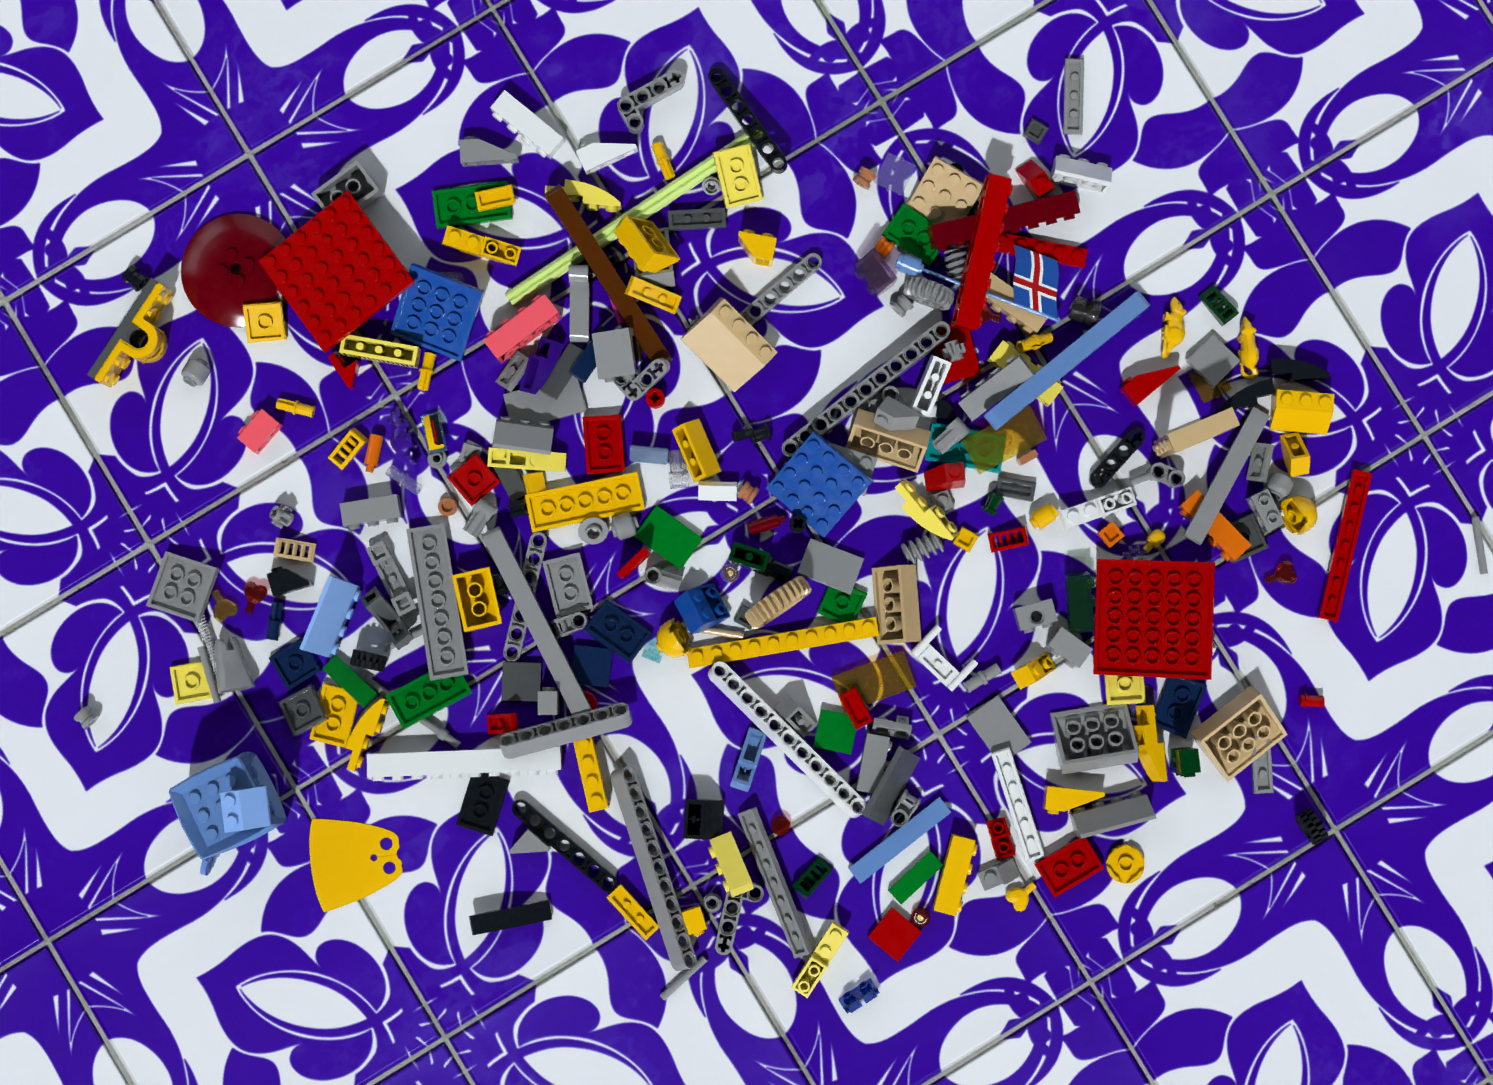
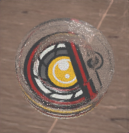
(729, 573)

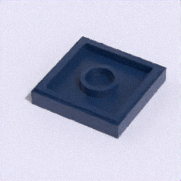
(294, 664)
(592, 665)

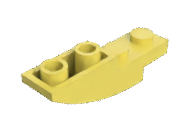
(591, 195)
(526, 460)
(929, 518)
(820, 959)

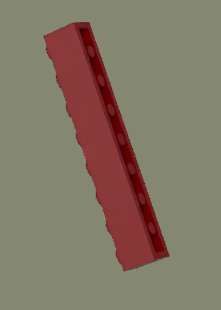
(981, 252)

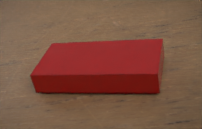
(855, 708)

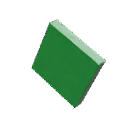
(840, 605)
(834, 732)

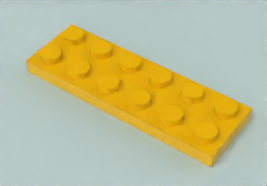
(584, 500)

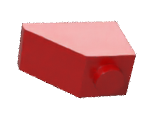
(1035, 179)
(945, 477)

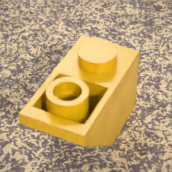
(1033, 670)

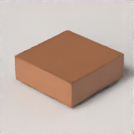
(1027, 457)

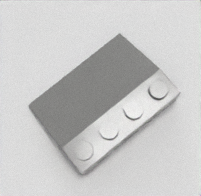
(1094, 738)

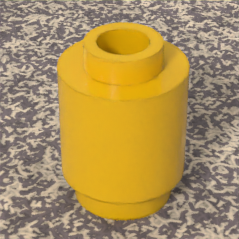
(1043, 516)

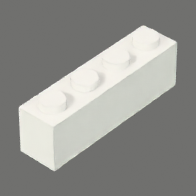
(527, 124)

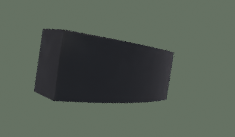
(1295, 370)
(1248, 396)

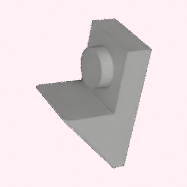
(998, 874)

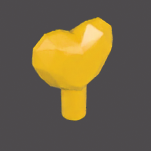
(1020, 896)

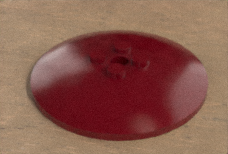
(209, 264)

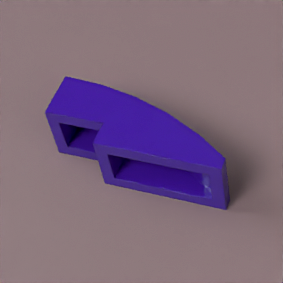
(540, 365)

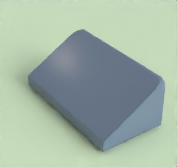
(649, 454)

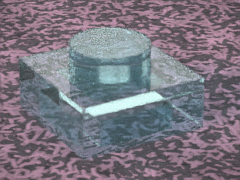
(652, 654)

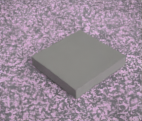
(1213, 361)

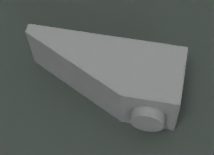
(478, 153)

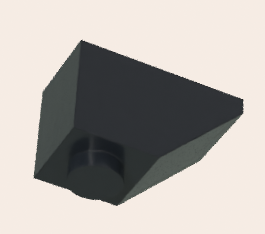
(286, 581)

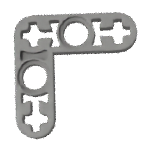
(639, 383)

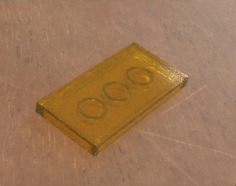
(994, 447)
(877, 679)

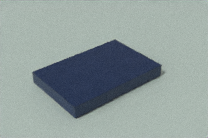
(618, 631)
(1178, 705)

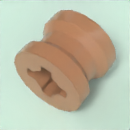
(864, 178)
(748, 492)

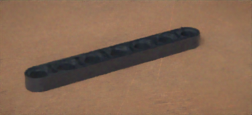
(750, 128)
(574, 847)

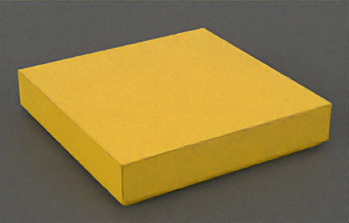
(264, 322)

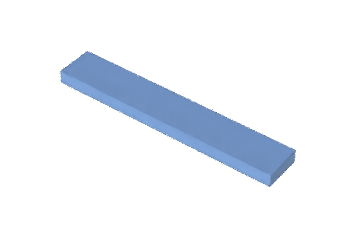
(899, 840)

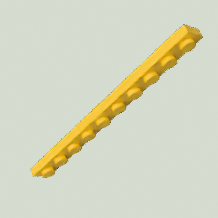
(783, 642)

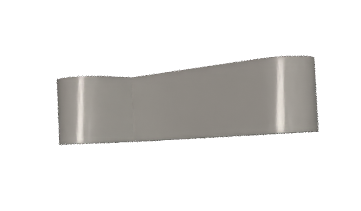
(653, 98)
(579, 303)
(733, 917)

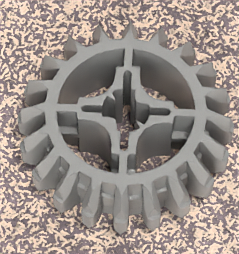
(929, 293)

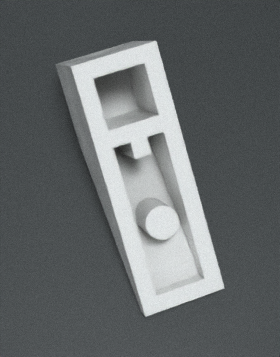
(599, 155)

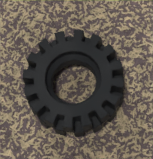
(368, 660)
(1311, 826)

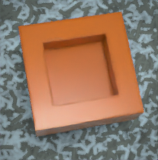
(1110, 534)

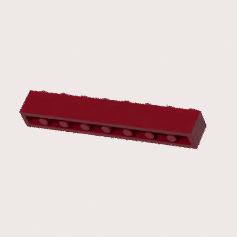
(1017, 216)

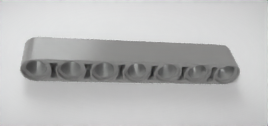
(565, 730)

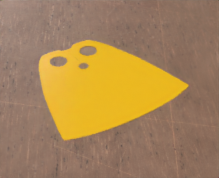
(343, 864)

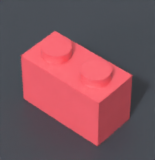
(259, 431)

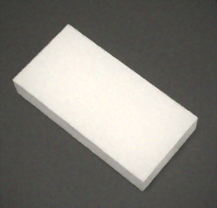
(717, 491)

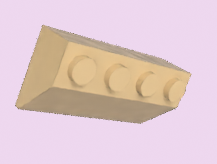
(895, 447)
(896, 604)

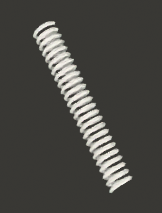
(208, 647)

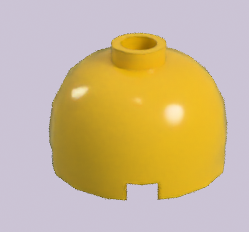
(1299, 514)
(673, 639)

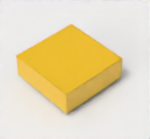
(534, 482)
(965, 539)

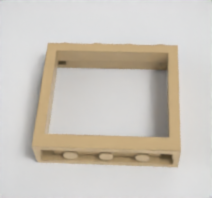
(1195, 433)

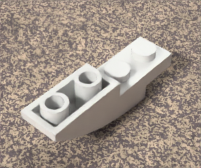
(1097, 508)

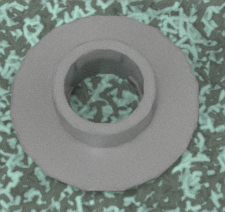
(591, 523)

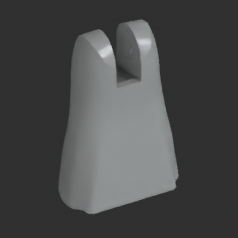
(231, 667)

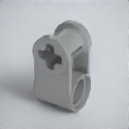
(568, 624)
(904, 807)

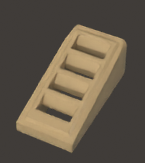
(278, 545)

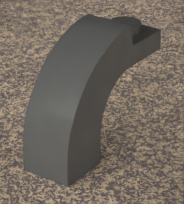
(387, 616)

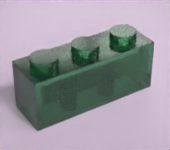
(1080, 601)

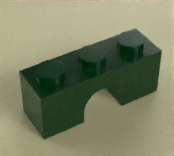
(1184, 761)

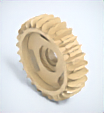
(778, 602)

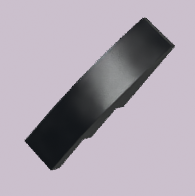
(510, 917)

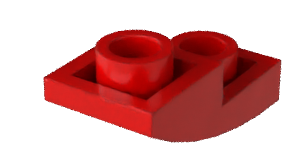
(1000, 838)

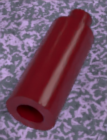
(765, 523)

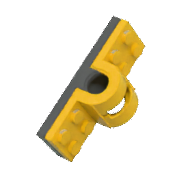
(126, 338)

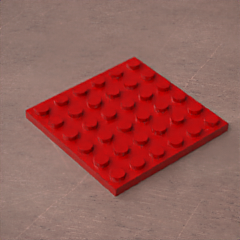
(336, 271)
(1154, 618)

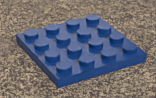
(437, 312)
(819, 484)

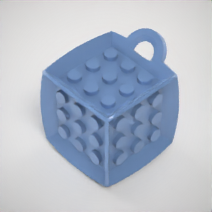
(200, 809)

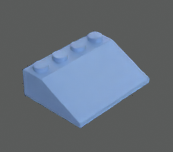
(330, 617)

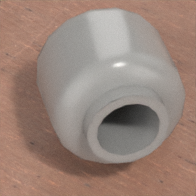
(195, 372)
(1279, 485)
(624, 526)

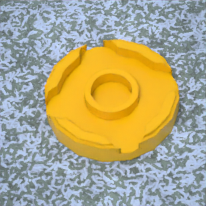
(1125, 864)

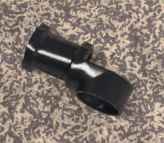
(755, 434)

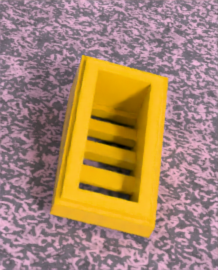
(358, 446)

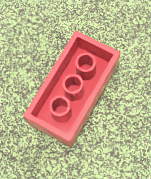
(522, 329)

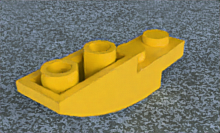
(481, 246)
(368, 725)
(1150, 751)

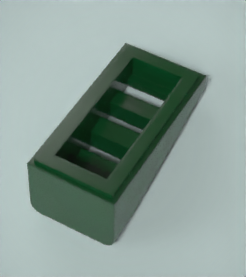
(1218, 315)
(805, 894)

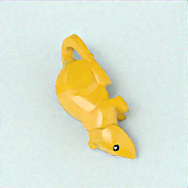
(1174, 330)
(1248, 350)

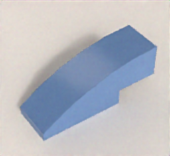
(748, 759)

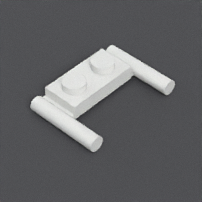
(938, 664)

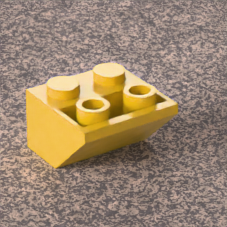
(758, 247)

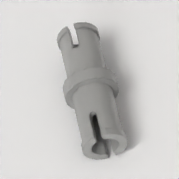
(982, 678)

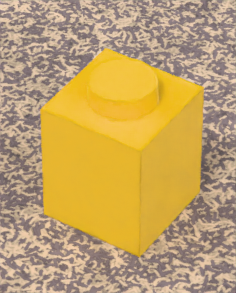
(694, 920)

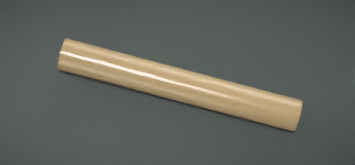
(723, 632)

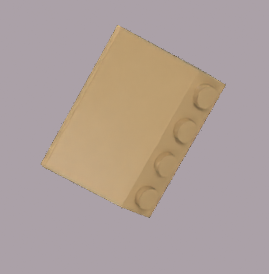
(728, 344)
(1229, 733)

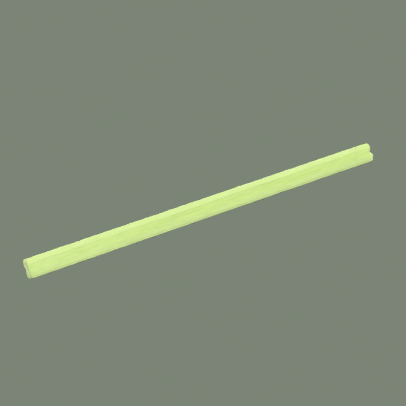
(606, 234)

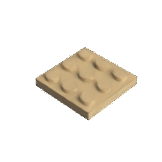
(945, 193)

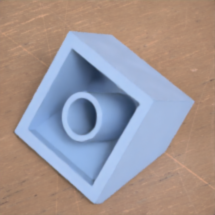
(245, 809)

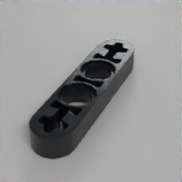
(1117, 458)

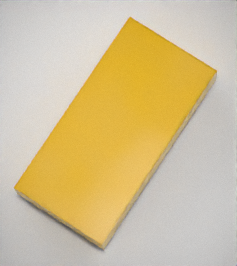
(495, 198)

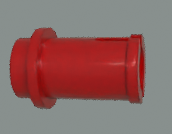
(1311, 700)

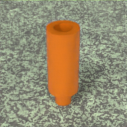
(373, 452)

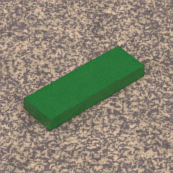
(349, 681)
(915, 877)

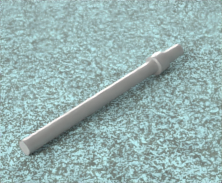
(442, 733)

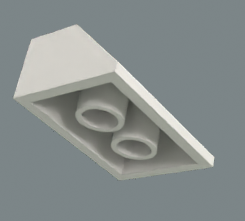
(1081, 174)

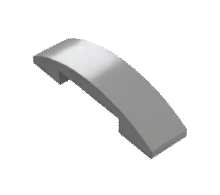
(392, 578)

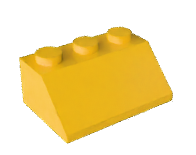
(645, 244)
(1301, 411)
(477, 599)

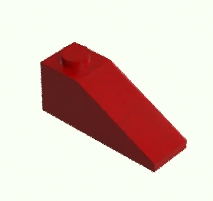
(1144, 384)

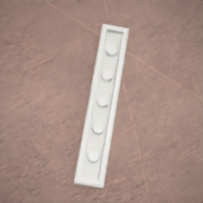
(1017, 804)

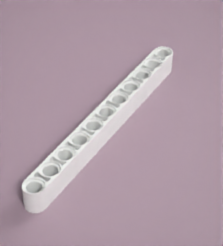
(777, 737)

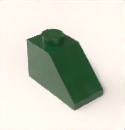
(748, 557)

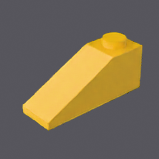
(1064, 798)

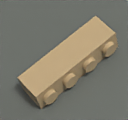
(1029, 321)

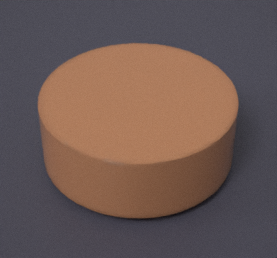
(447, 506)

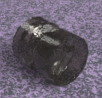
(1085, 310)

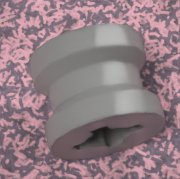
(901, 305)
(86, 717)

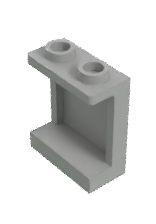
(614, 354)

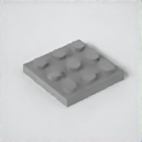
(182, 587)

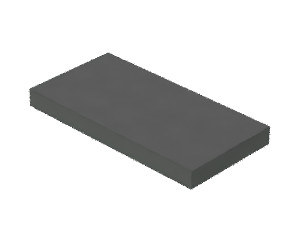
(891, 786)

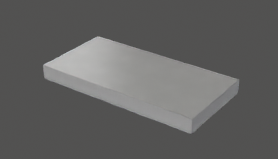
(544, 408)

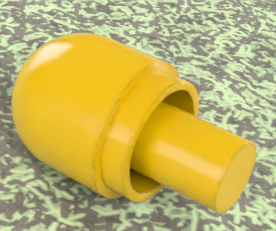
(1154, 540)

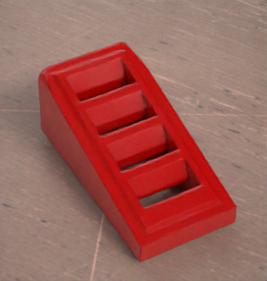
(1025, 536)

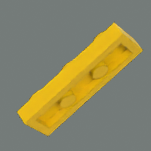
(653, 295)
(633, 912)

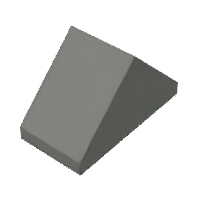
(529, 843)

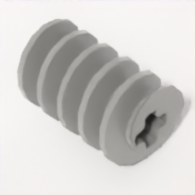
(956, 265)
(922, 547)

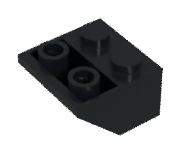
(703, 818)

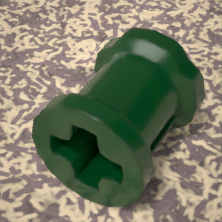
(992, 503)

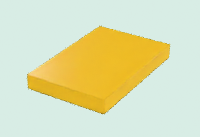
(341, 713)

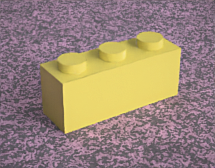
(730, 864)

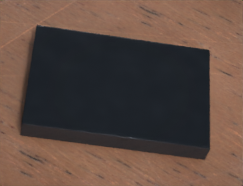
(483, 803)

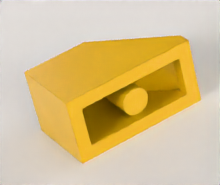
(1295, 454)

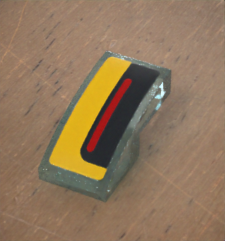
(434, 433)

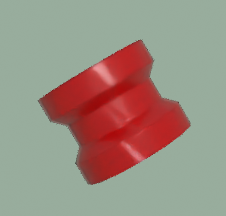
(657, 400)

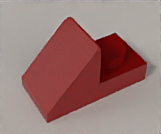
(348, 374)
(502, 723)

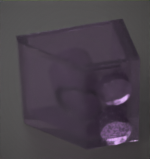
(875, 273)

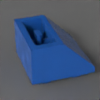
(701, 608)

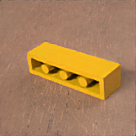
(591, 774)
(954, 874)

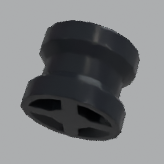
(517, 508)

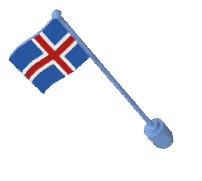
(1033, 281)

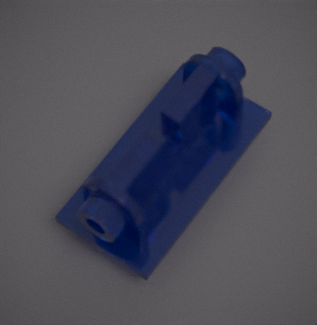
(851, 1000)

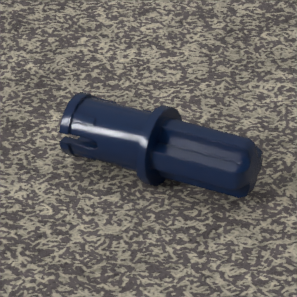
(274, 621)

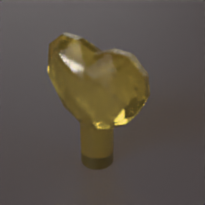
(223, 607)

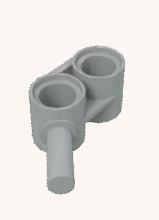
(1165, 477)

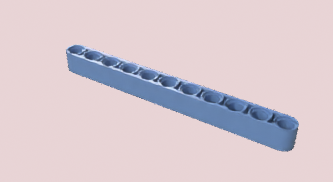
(1066, 360)

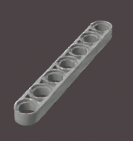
(779, 295)
(536, 570)

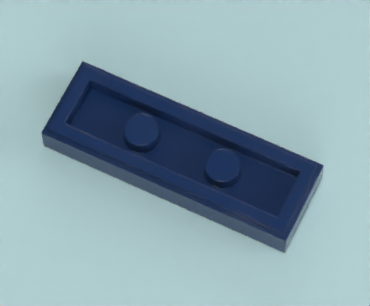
(586, 361)

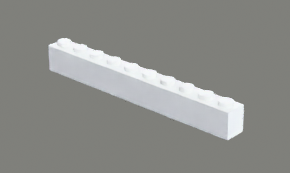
(460, 762)

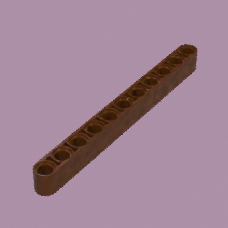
(606, 274)

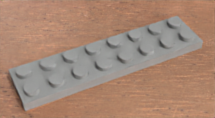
(437, 602)

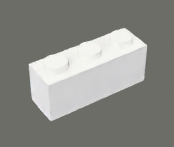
(930, 385)

